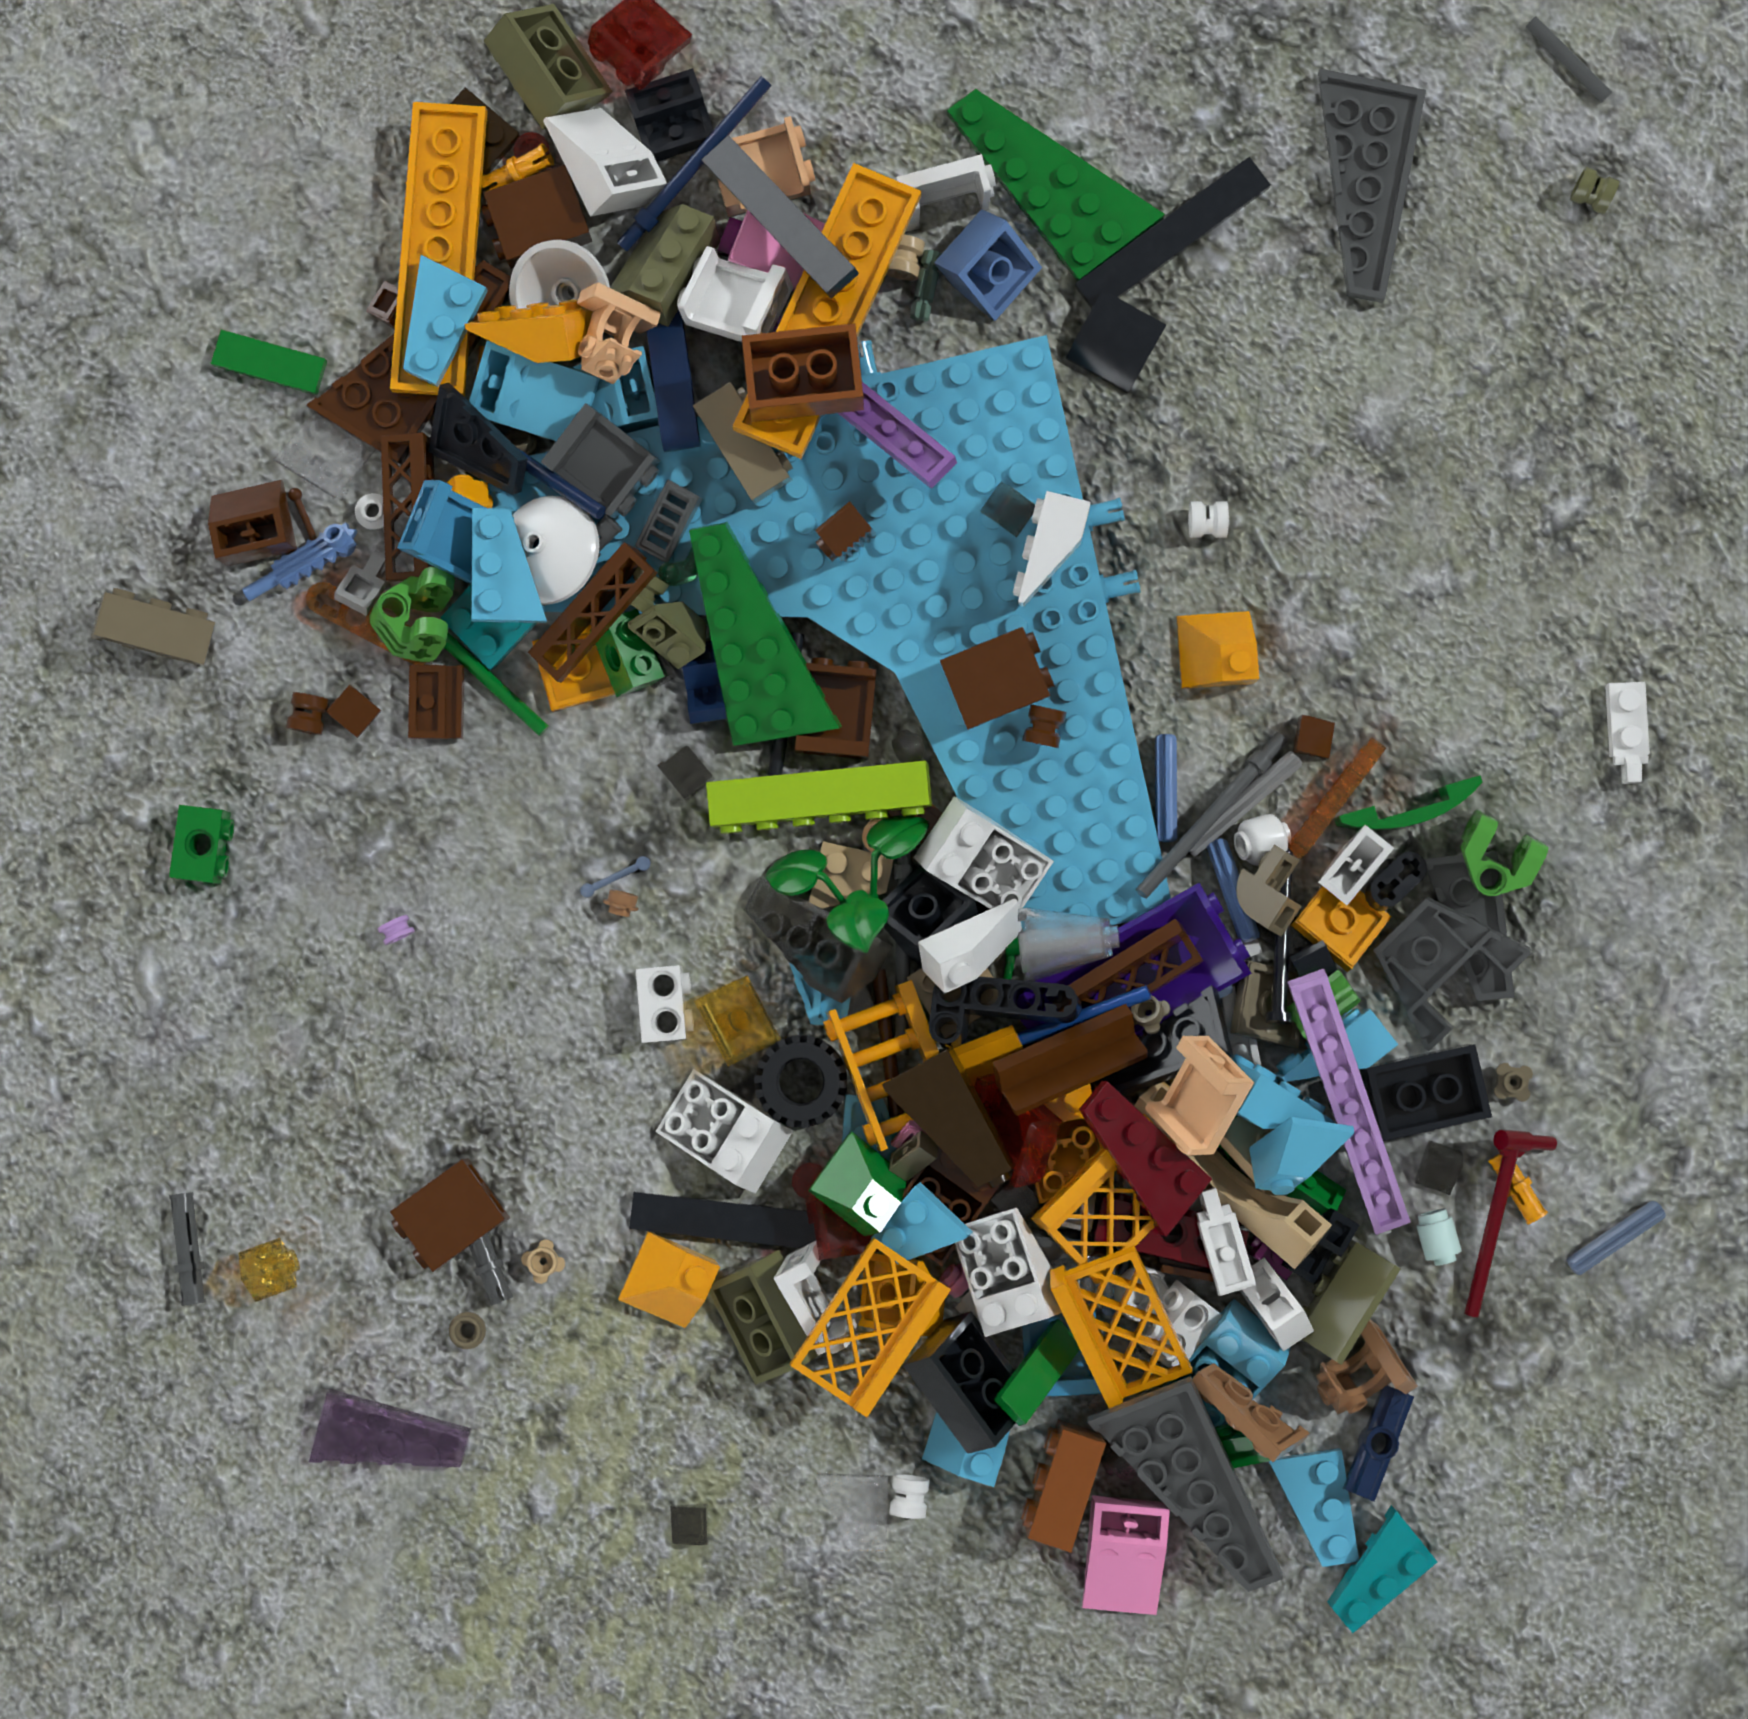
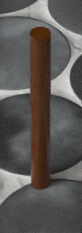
(886, 1033)

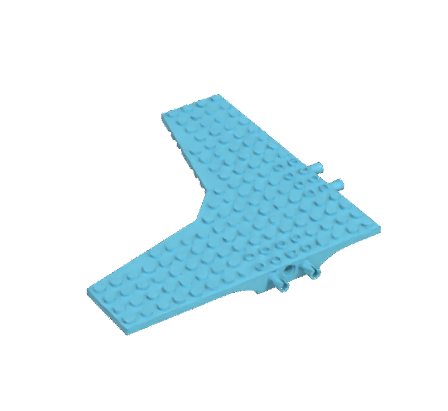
(942, 584)

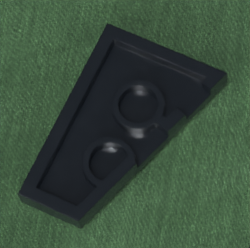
(474, 443)

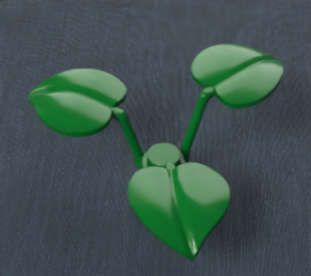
(861, 914)

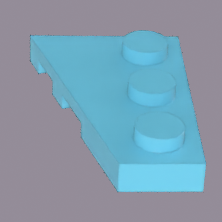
(438, 316)
(500, 572)
(1323, 1508)

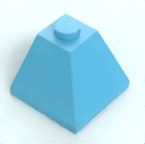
(1294, 1152)
(947, 1453)

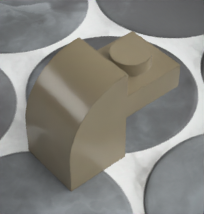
(1261, 895)

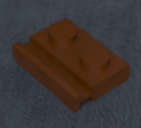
(436, 702)

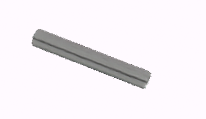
(1250, 797)

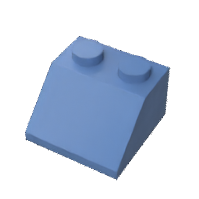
(988, 264)

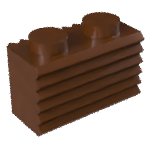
(844, 533)

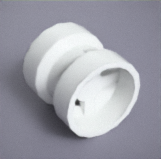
(1208, 519)
(909, 1496)

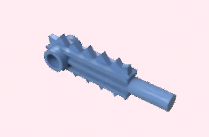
(334, 542)

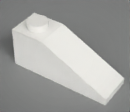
(969, 947)

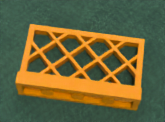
(1076, 1194)
(1088, 1329)
(896, 1346)

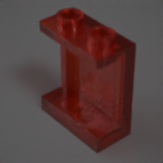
(1026, 1136)

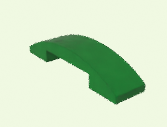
(1450, 794)

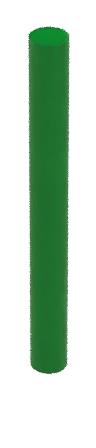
(492, 683)

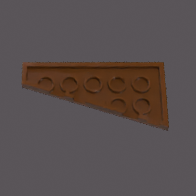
(363, 398)

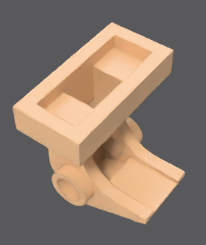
(618, 317)

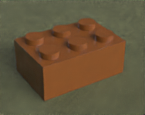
(803, 372)
(1062, 1485)

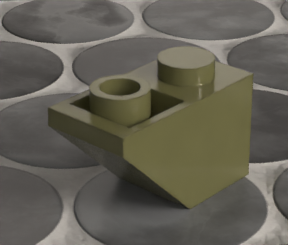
(672, 632)

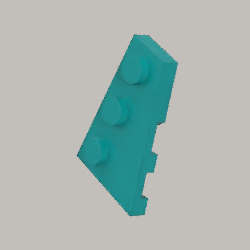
(1384, 1571)

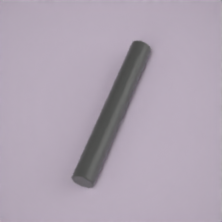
(1569, 59)

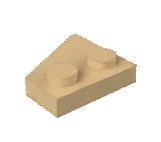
(849, 872)

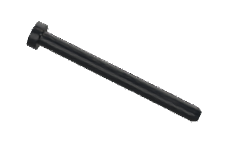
(1280, 972)

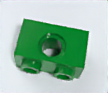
(627, 658)
(190, 826)

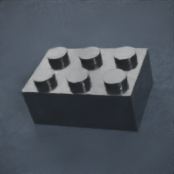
(1427, 1091)
(961, 1377)

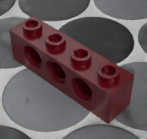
(1183, 1250)

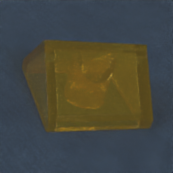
(737, 1020)

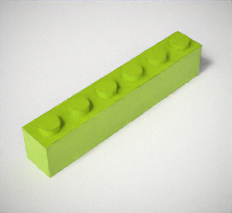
(819, 795)

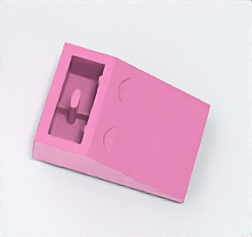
(1125, 1554)

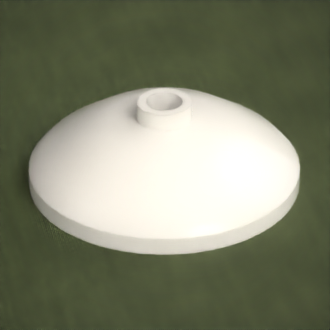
(549, 270)
(565, 548)

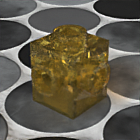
(268, 1269)

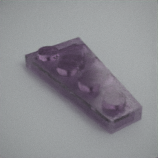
(370, 1431)

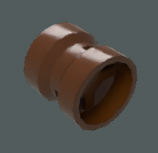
(303, 721)
(1044, 724)

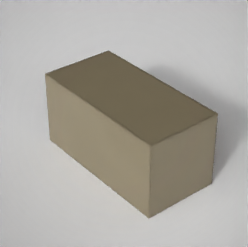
(913, 1156)

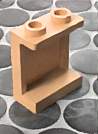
(779, 157)
(1201, 1097)

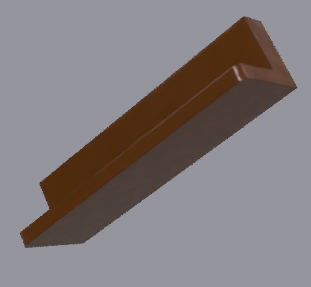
(1069, 1060)

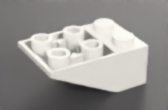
(605, 161)
(1057, 536)
(981, 857)
(724, 1131)
(1006, 1273)

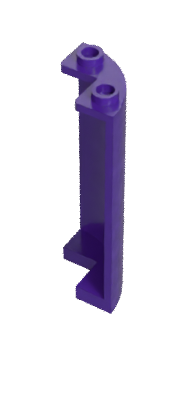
(1200, 917)

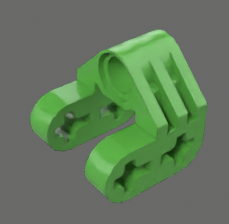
(428, 634)
(1525, 860)

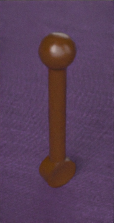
(295, 496)

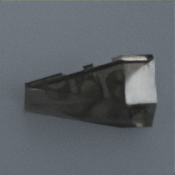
(808, 944)

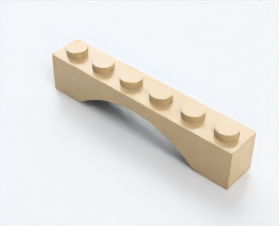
(1279, 1221)

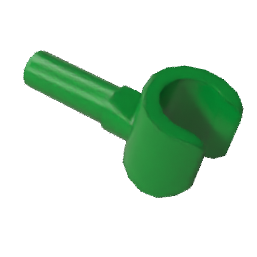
(1011, 951)

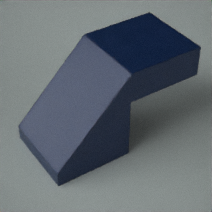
(704, 688)

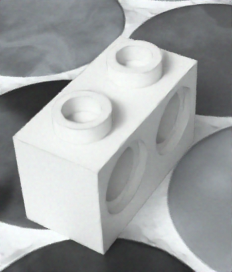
(653, 1005)
(1276, 1307)
(1190, 1318)

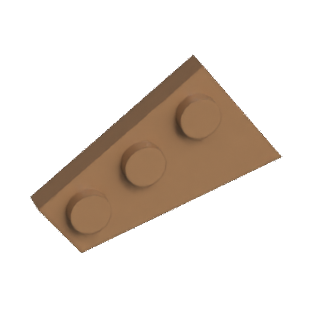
(1257, 1422)

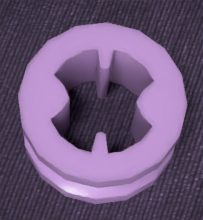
(396, 929)

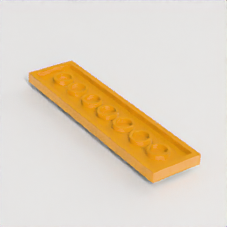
(439, 219)
(867, 231)

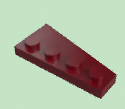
(1150, 1162)

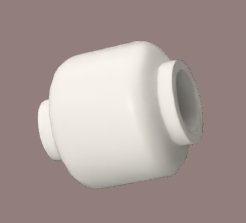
(1258, 837)

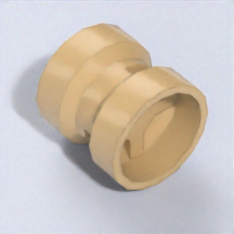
(905, 261)

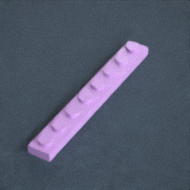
(1349, 1100)

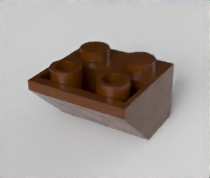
(251, 524)

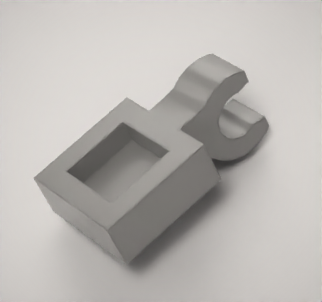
(363, 587)

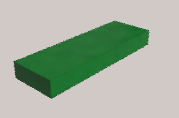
(269, 362)
(1038, 1372)

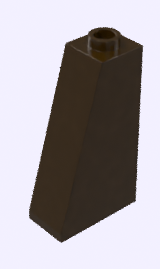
(953, 1116)

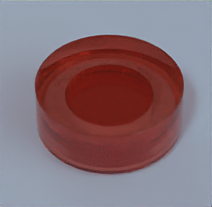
(528, 142)
(803, 1176)

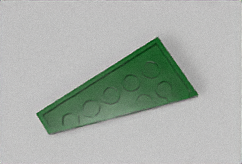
(1064, 197)
(757, 661)

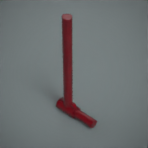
(1510, 1145)

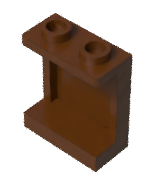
(535, 212)
(997, 677)
(851, 698)
(448, 1215)

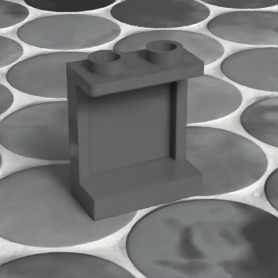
(602, 461)

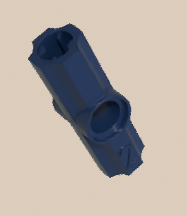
(1368, 1466)

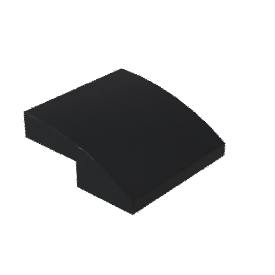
(670, 114)
(1115, 341)

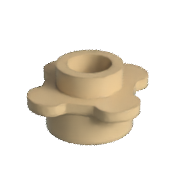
(539, 1271)

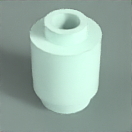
(1438, 1236)

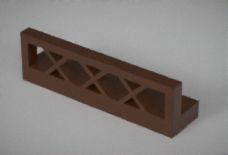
(421, 468)
(587, 609)
(1131, 959)

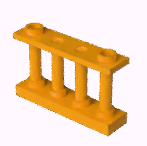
(917, 1037)

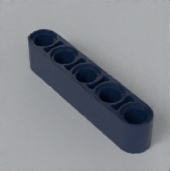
(673, 386)

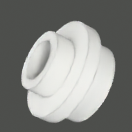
(363, 504)

